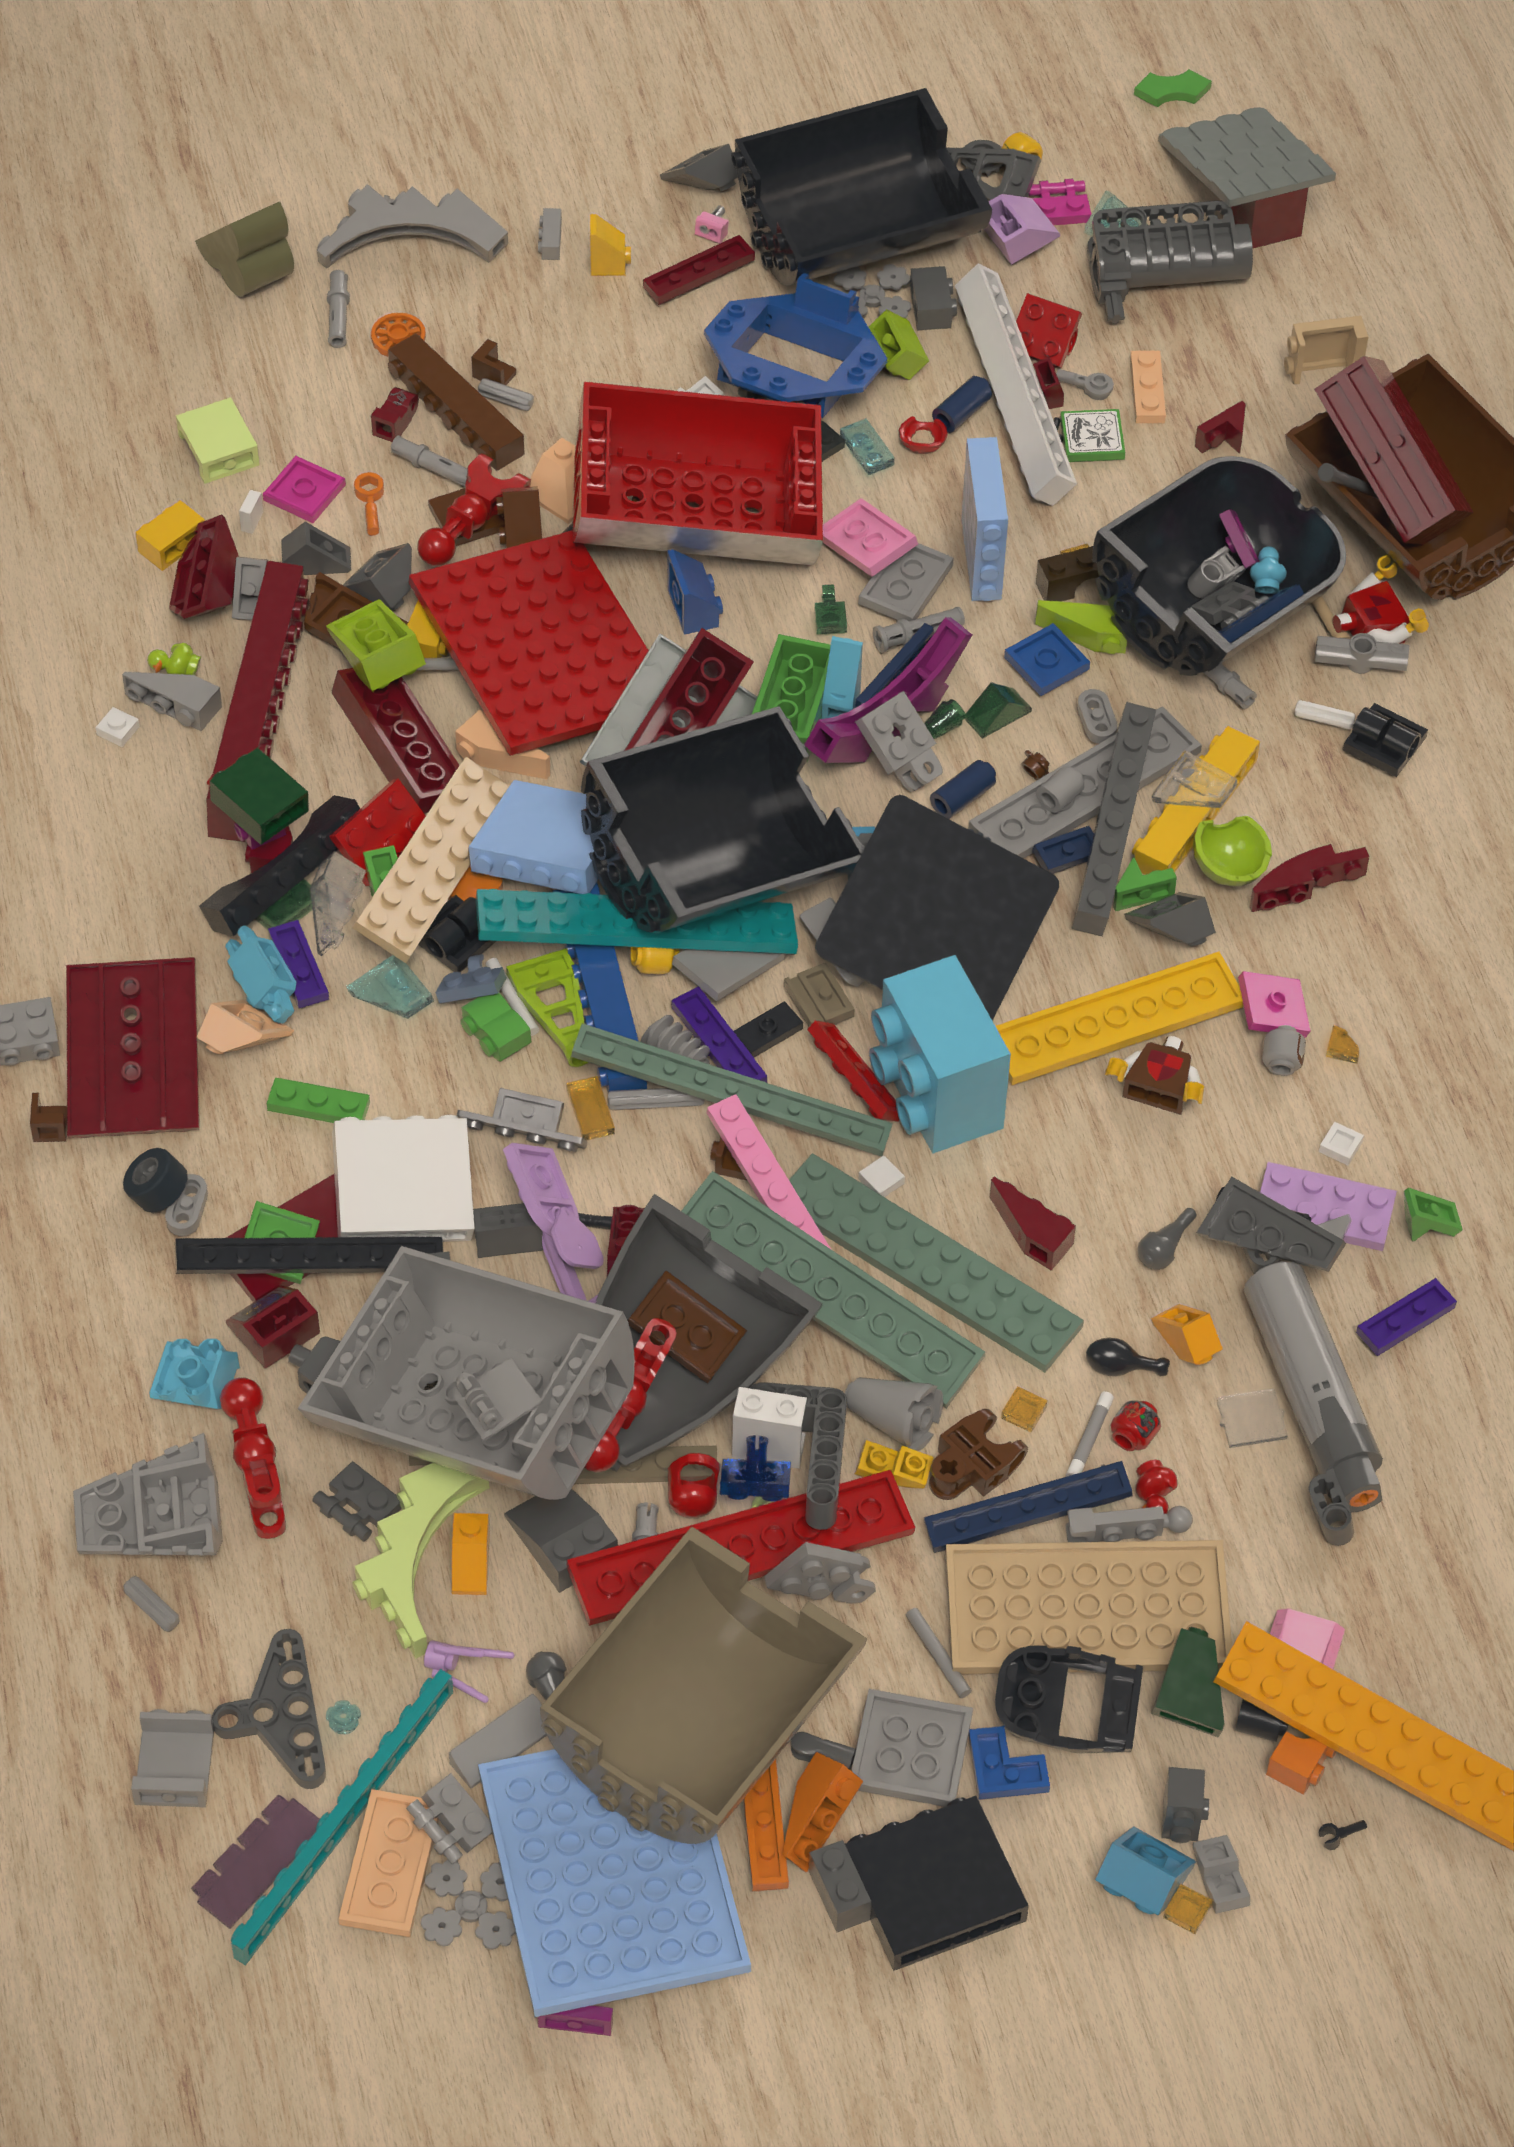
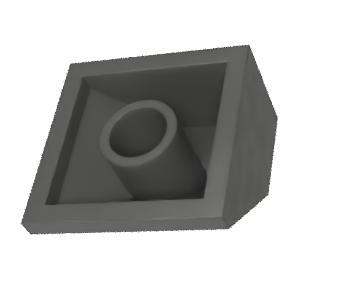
(705, 170)
(384, 576)
(1177, 917)

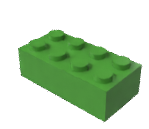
(796, 682)

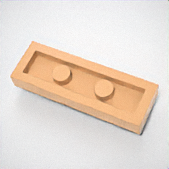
(1147, 387)

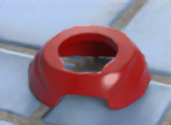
(911, 425)

